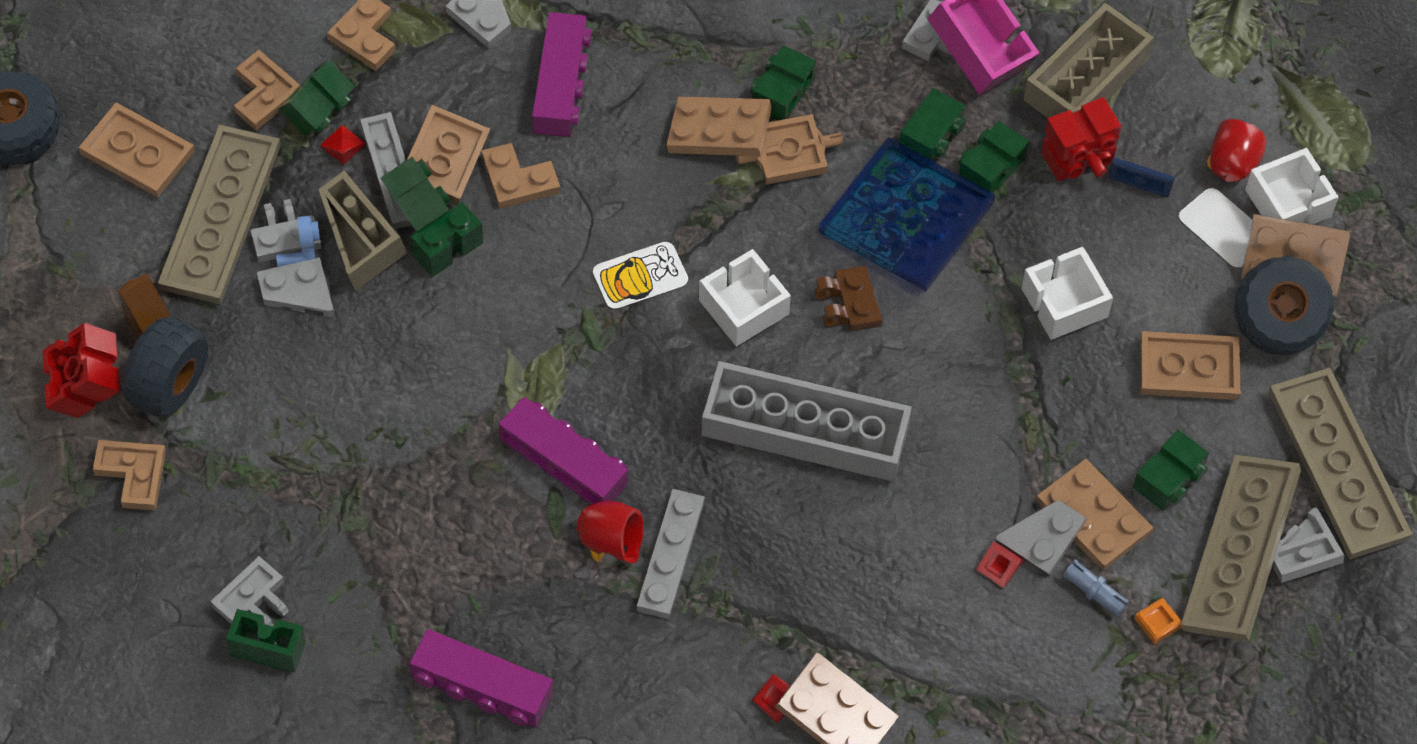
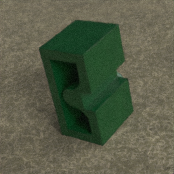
(785, 81)
(316, 98)
(933, 124)
(995, 158)
(415, 193)
(450, 233)
(1171, 470)
(264, 644)

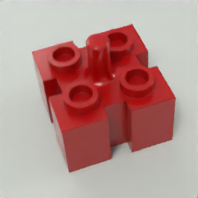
(1081, 140)
(81, 370)

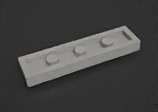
(385, 155)
(670, 554)

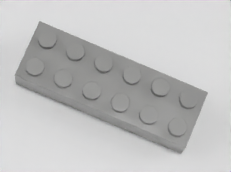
(806, 421)

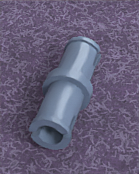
(1096, 588)

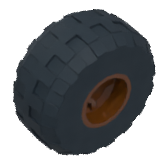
(26, 118)
(1284, 305)
(164, 366)

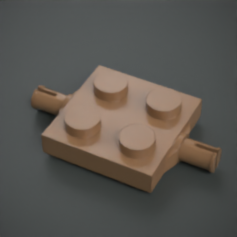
(793, 150)

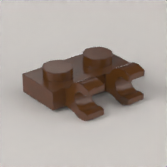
(857, 299)

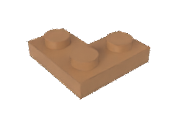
(358, 33)
(270, 90)
(516, 184)
(140, 467)

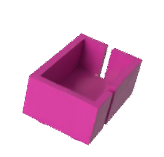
(977, 37)

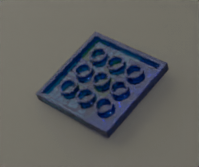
(907, 214)

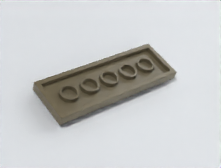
(219, 214)
(1340, 463)
(1241, 548)

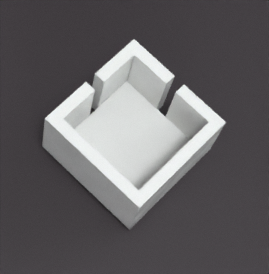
(1286, 186)
(1072, 298)
(744, 305)

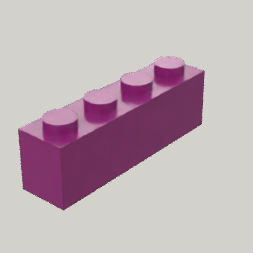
(560, 74)
(562, 452)
(481, 678)

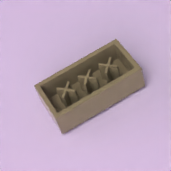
(1089, 64)

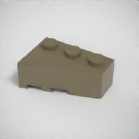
(361, 232)

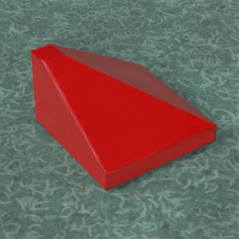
(342, 144)
(999, 564)
(770, 695)

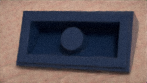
(1141, 177)

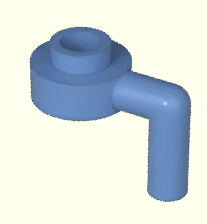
(308, 234)

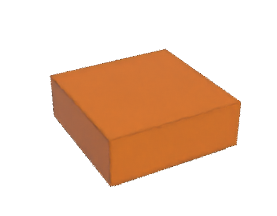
(1158, 621)

